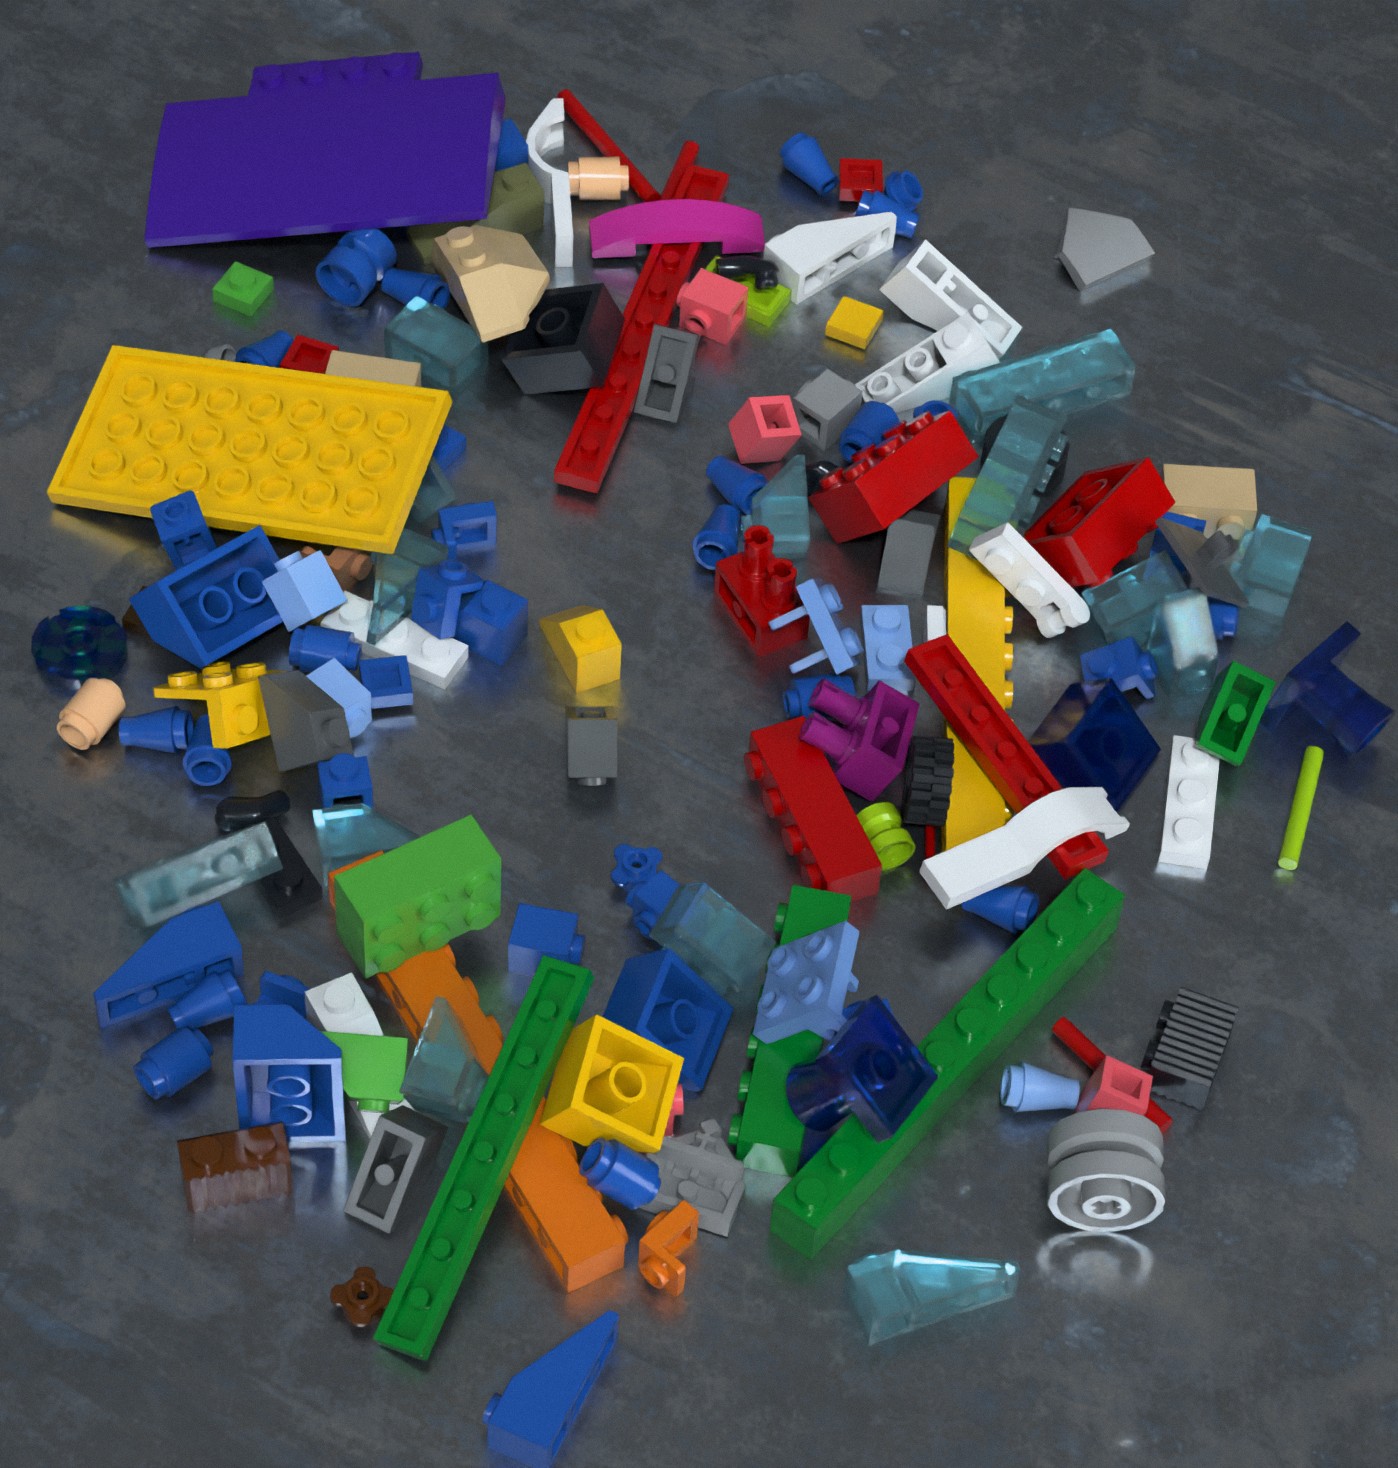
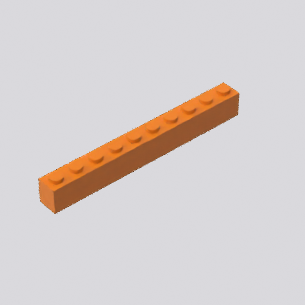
(545, 1178)

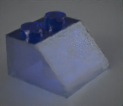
(1095, 740)

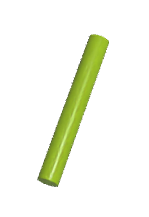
(1301, 808)

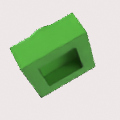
(243, 289)

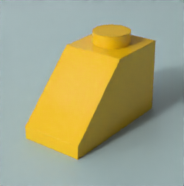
(584, 646)

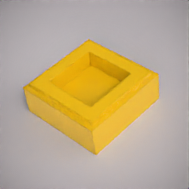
(854, 322)

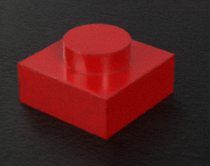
(857, 176)
(308, 355)

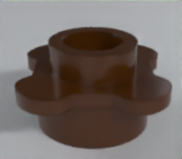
(359, 1311)

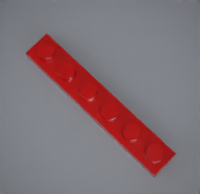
(995, 742)

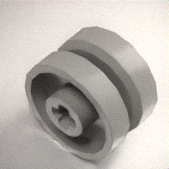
(1105, 1170)

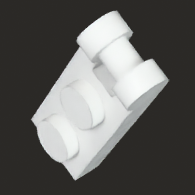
(1030, 580)

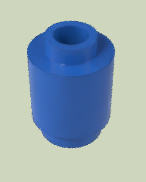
(866, 428)
(318, 645)
(798, 695)
(174, 1062)
(620, 1173)

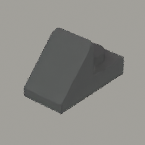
(667, 373)
(908, 552)

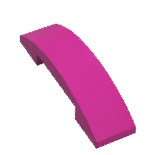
(676, 222)

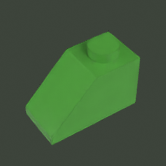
(371, 1069)

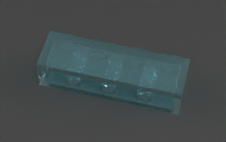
(1058, 376)
(1012, 473)

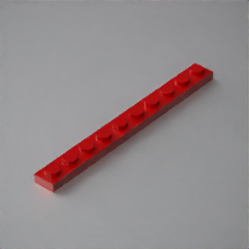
(651, 302)

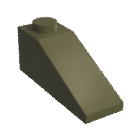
(514, 207)

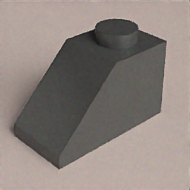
(302, 721)
(591, 744)
(394, 1167)

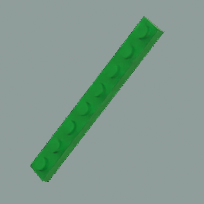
(484, 1159)

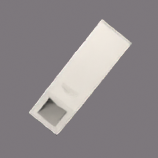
(929, 367)

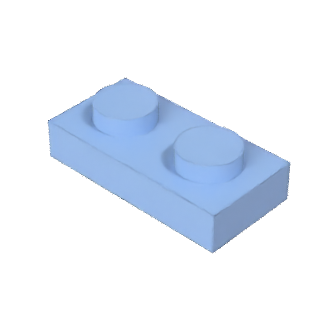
(885, 645)

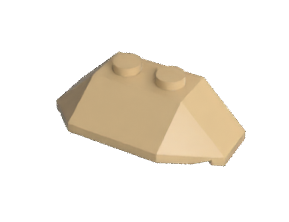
(491, 277)

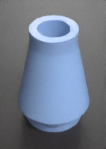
(1036, 1089)

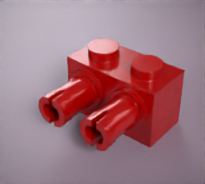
(759, 589)

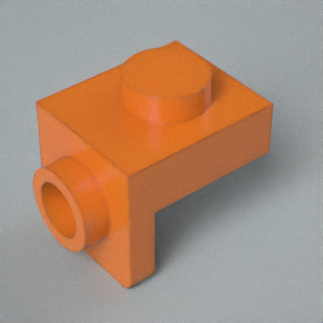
(663, 1242)

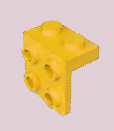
(232, 699)

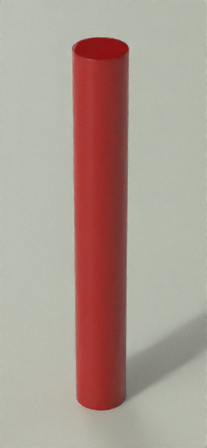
(686, 156)
(1093, 1056)

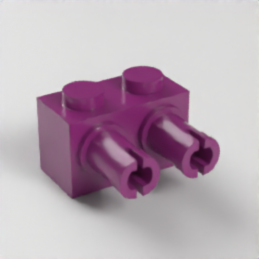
(873, 735)

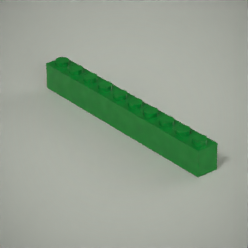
(959, 1052)

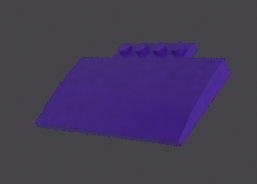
(326, 152)

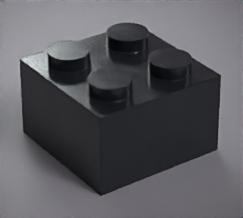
(566, 341)

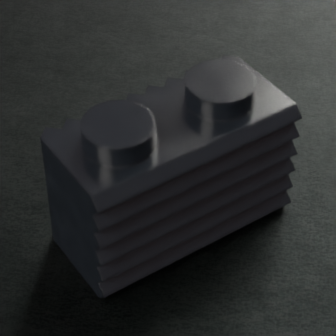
(1190, 1046)

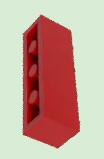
(812, 811)

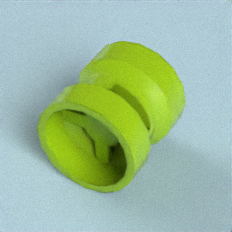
(886, 836)

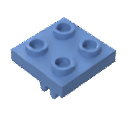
(821, 605)
(808, 985)

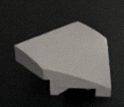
(1100, 246)
(702, 1173)

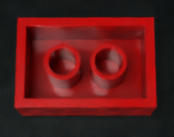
(892, 476)
(1100, 520)

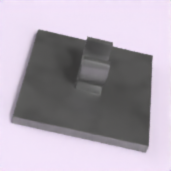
(1205, 560)

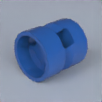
(355, 265)

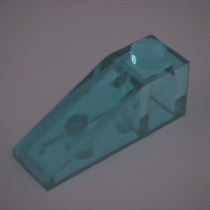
(396, 579)
(196, 875)
(916, 1289)

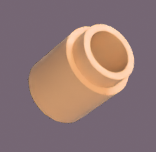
(597, 178)
(91, 713)

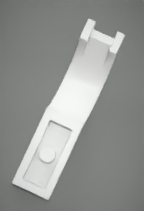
(542, 137)
(1020, 844)

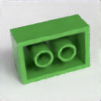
(418, 896)

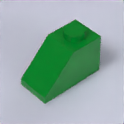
(1233, 712)

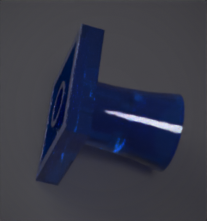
(1330, 696)
(862, 1071)

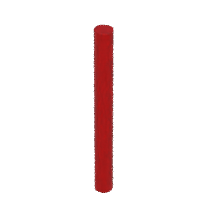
(606, 145)

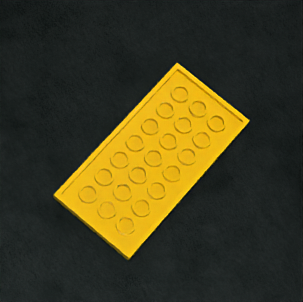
(255, 446)

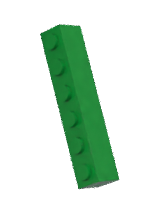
(768, 1131)

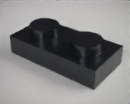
(293, 885)

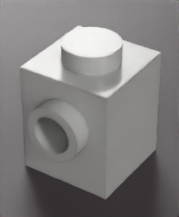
(826, 408)

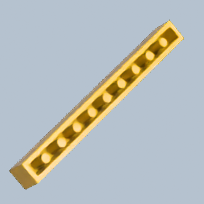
(978, 628)

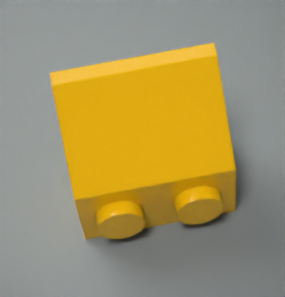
(612, 1087)

